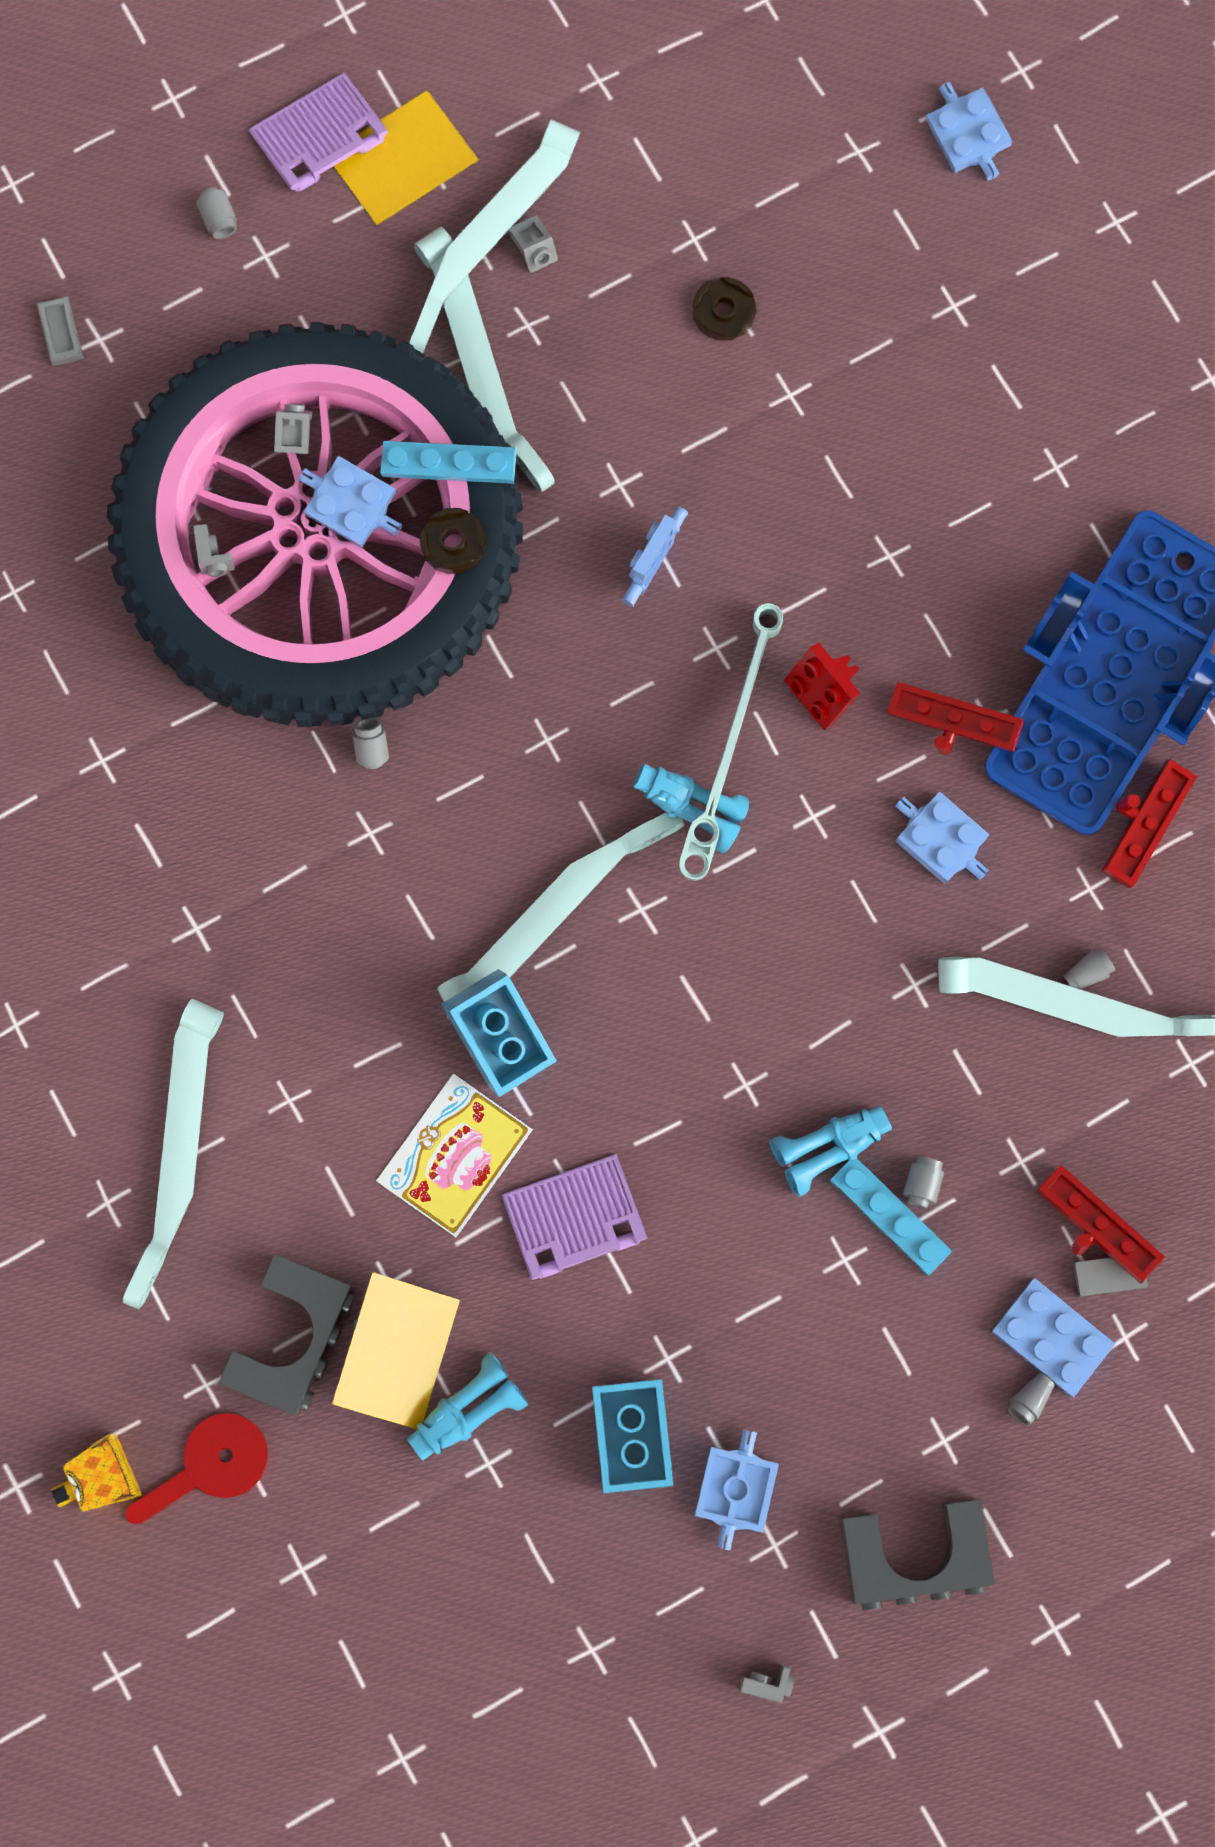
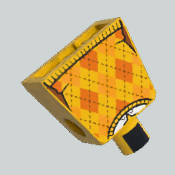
(98, 1477)

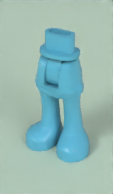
(673, 794)
(849, 1135)
(448, 1423)

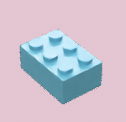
(498, 1032)
(632, 1436)

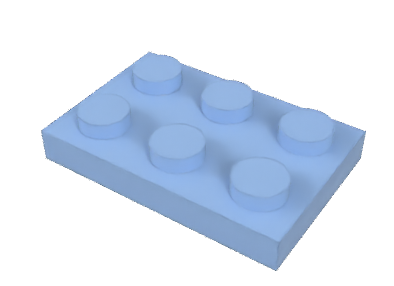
(1053, 1337)

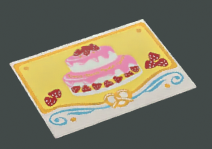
(454, 1155)

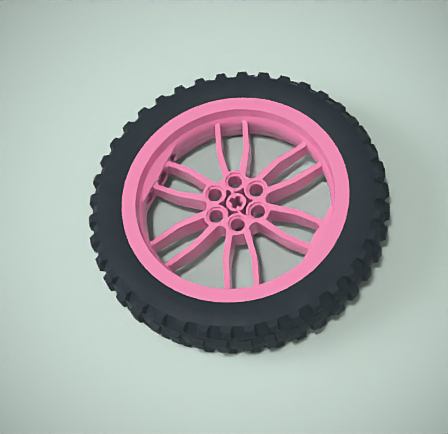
(175, 462)

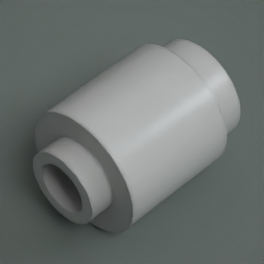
(217, 213)
(370, 743)
(923, 1182)

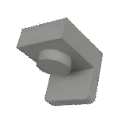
(534, 243)
(292, 429)
(207, 553)
(761, 1686)

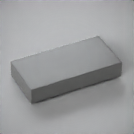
(60, 331)
(1103, 1277)

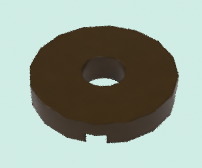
(724, 326)
(459, 558)

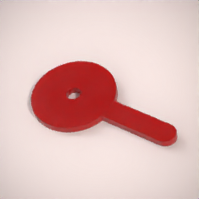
(205, 1467)

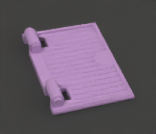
(318, 131)
(574, 1216)

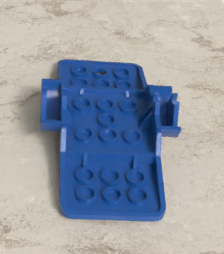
(1116, 674)

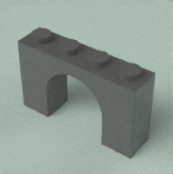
(290, 1385)
(964, 1567)

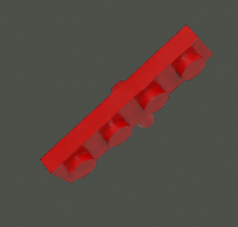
(955, 718)
(1147, 822)
(1100, 1225)

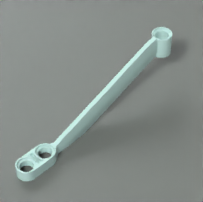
(495, 221)
(478, 359)
(706, 850)
(557, 903)
(1062, 1000)
(180, 1142)

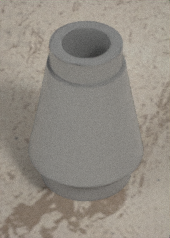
(1090, 970)
(1031, 1399)

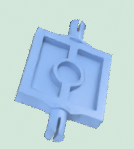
(969, 130)
(350, 501)
(647, 562)
(942, 838)
(736, 1489)

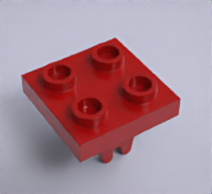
(823, 685)

